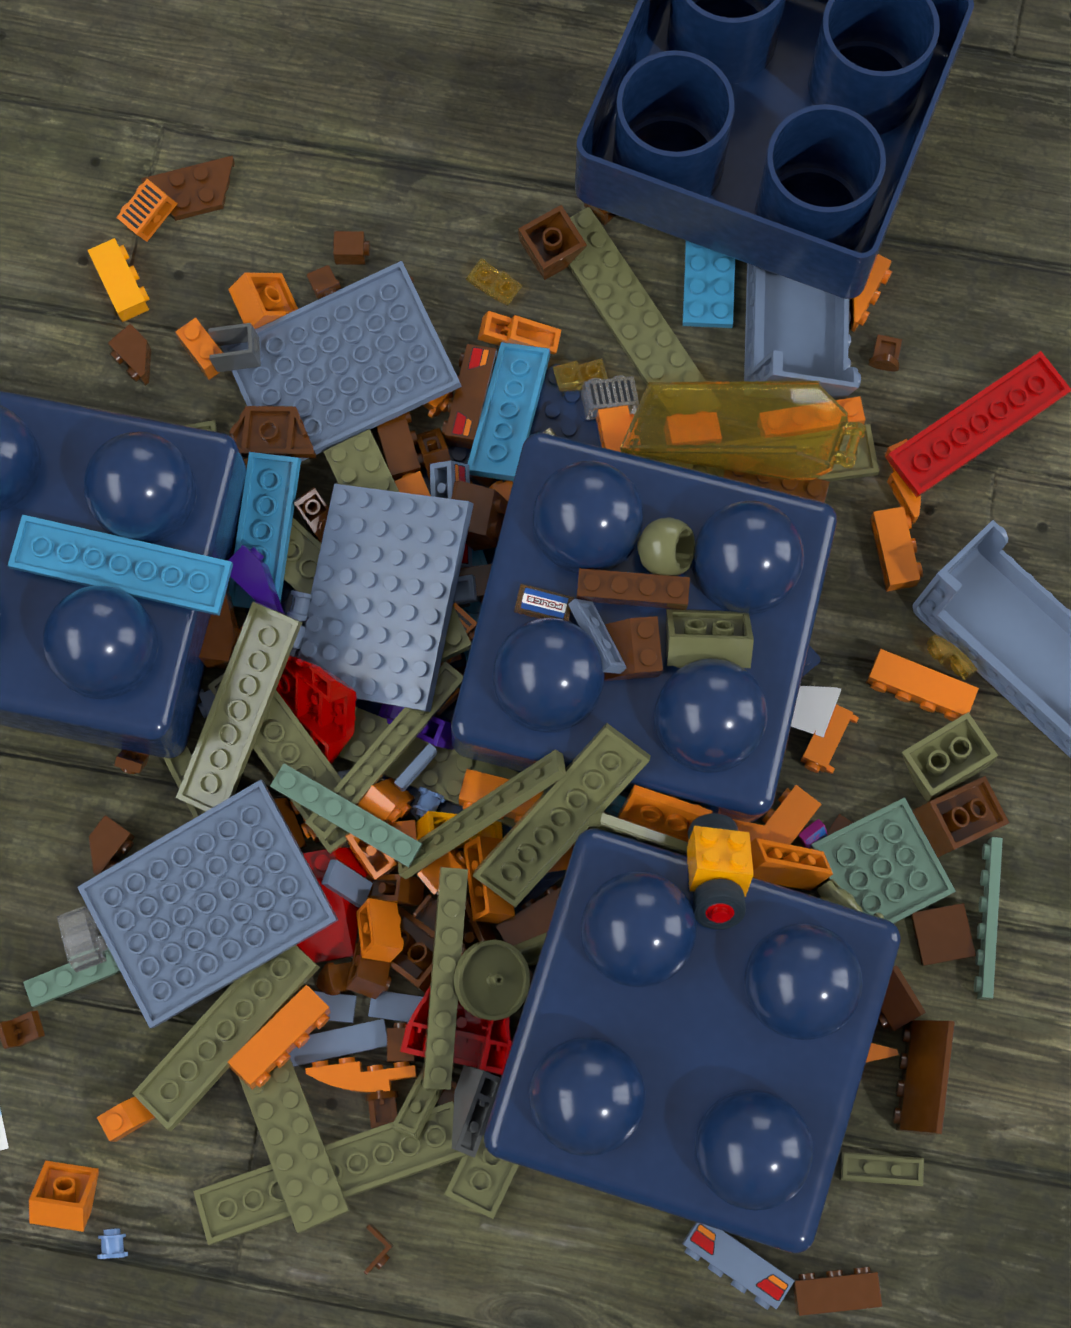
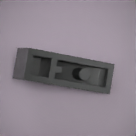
(472, 1108)

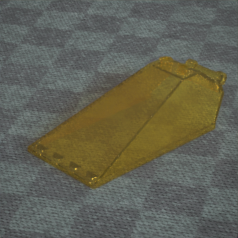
(745, 427)

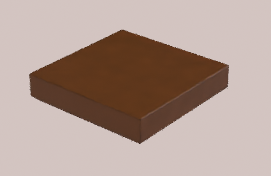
(943, 934)

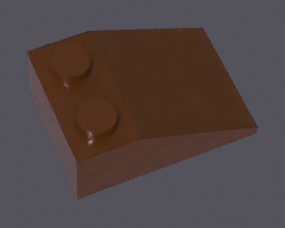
(960, 816)
(417, 954)

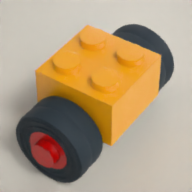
(718, 870)

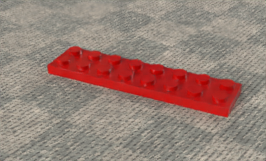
(978, 424)

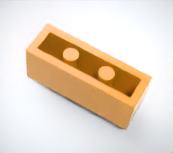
(119, 279)

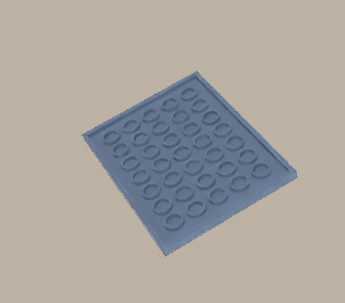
(350, 359)
(386, 592)
(207, 904)

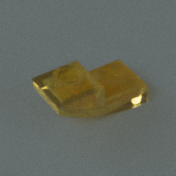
(493, 283)
(572, 376)
(944, 650)

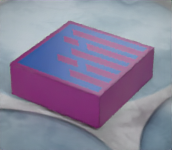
(812, 834)

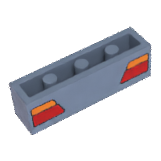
(442, 483)
(738, 1263)

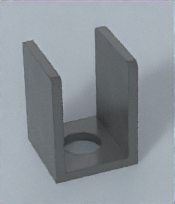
(237, 359)

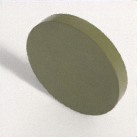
(492, 980)

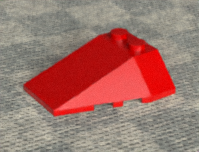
(320, 704)
(339, 938)
(477, 1040)

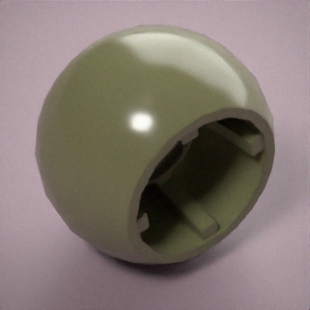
(666, 547)

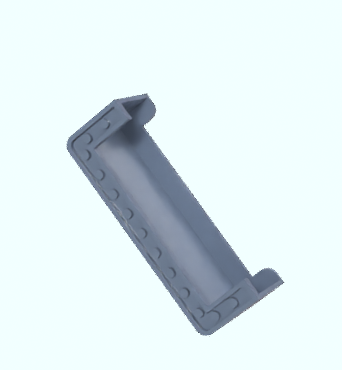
(797, 334)
(1007, 630)

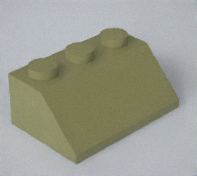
(707, 635)
(948, 757)

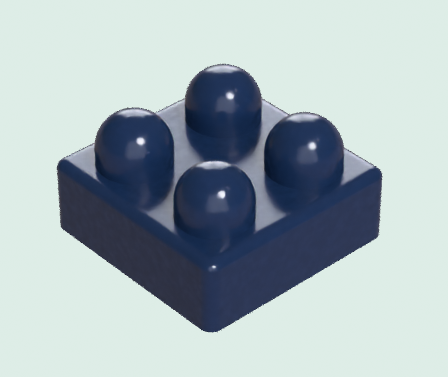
(770, 126)
(93, 656)
(710, 725)
(692, 1055)

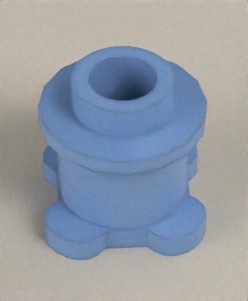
(427, 802)
(112, 1244)

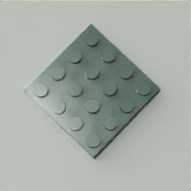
(886, 863)

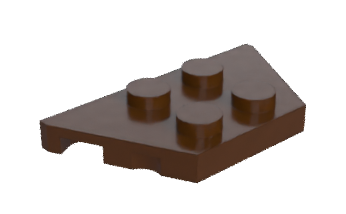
(196, 187)
(272, 431)

